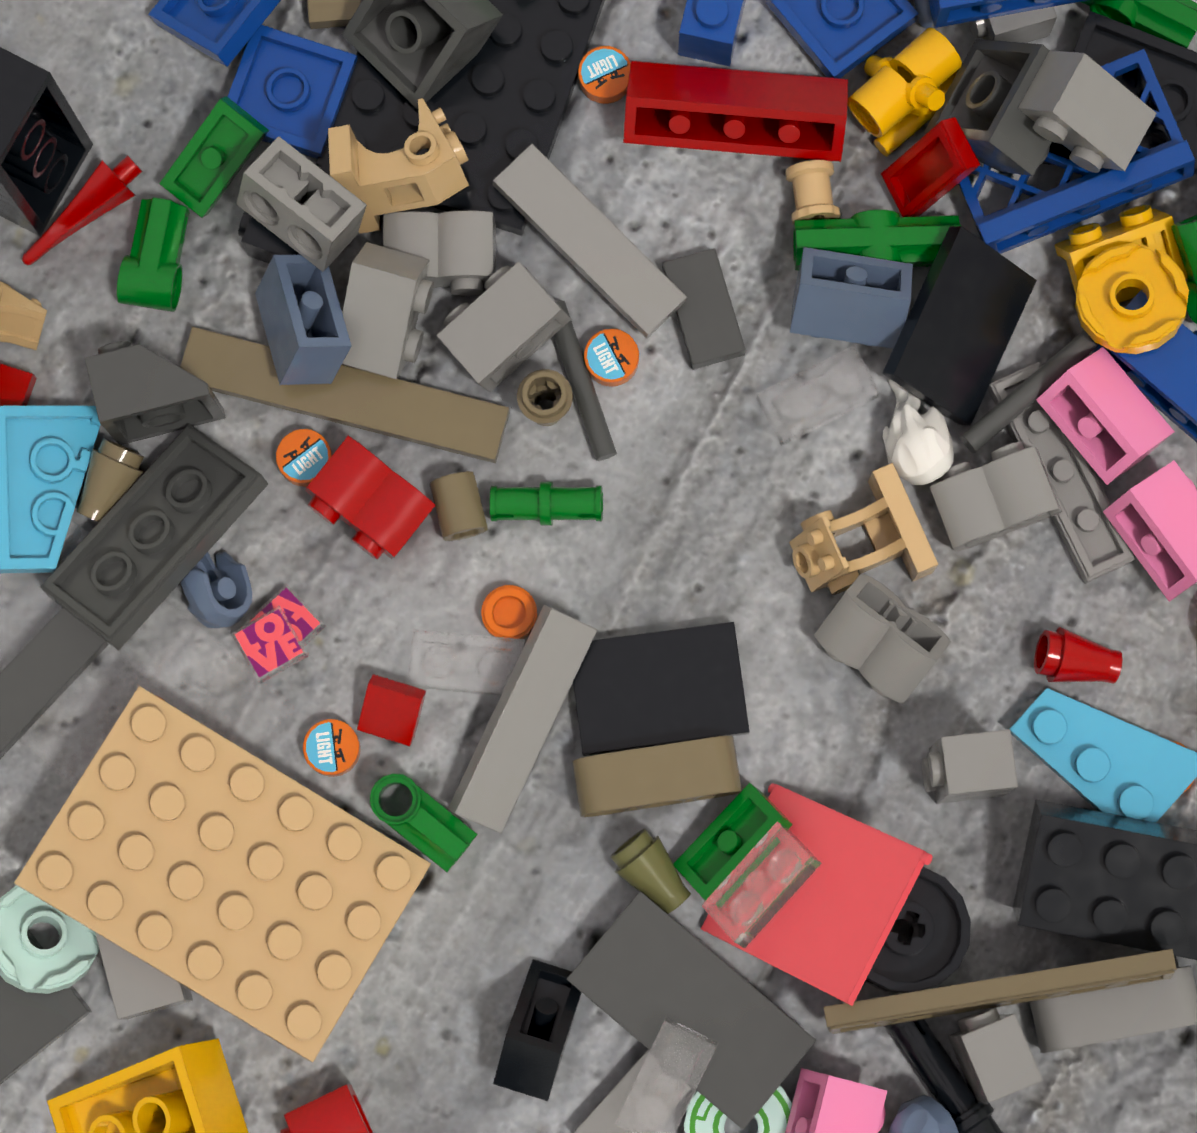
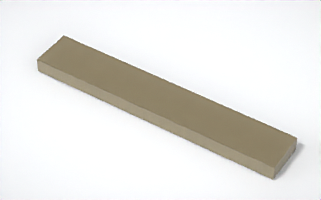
(352, 399)
(1000, 991)

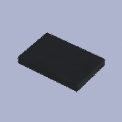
(959, 326)
(660, 689)

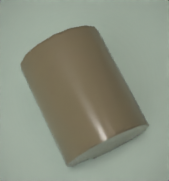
(458, 506)

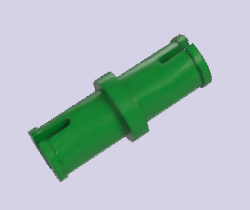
(546, 503)

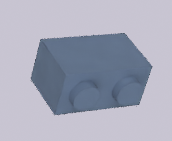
(851, 298)
(302, 321)

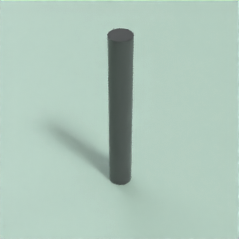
(584, 391)
(1027, 392)

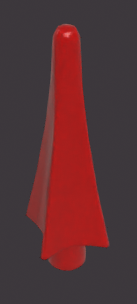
(100, 194)

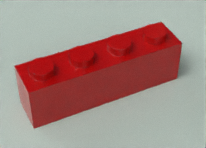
(736, 111)

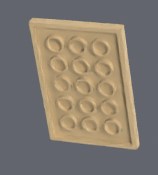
(223, 874)

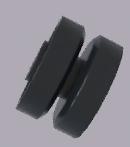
(936, 943)

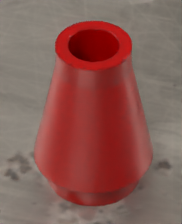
(1072, 658)

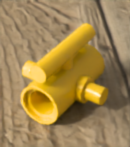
(905, 89)

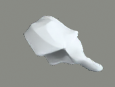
(916, 442)

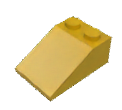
(168, 1093)

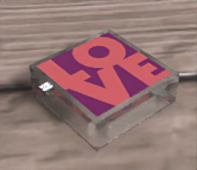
(301, 617)
(270, 644)

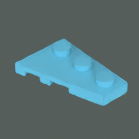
(40, 481)
(1105, 758)

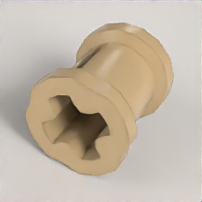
(812, 190)

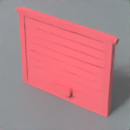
(845, 908)

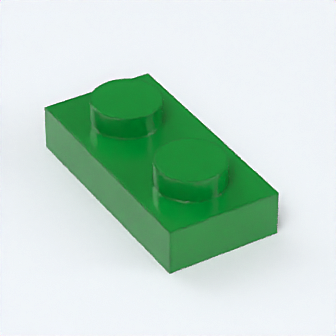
(214, 156)
(728, 840)

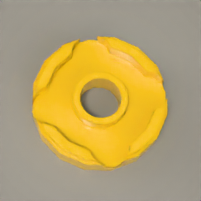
(1127, 329)

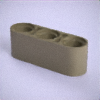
(657, 776)

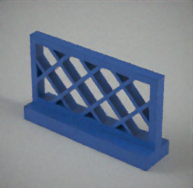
(1093, 192)

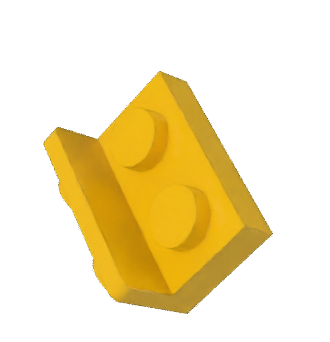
(1136, 226)

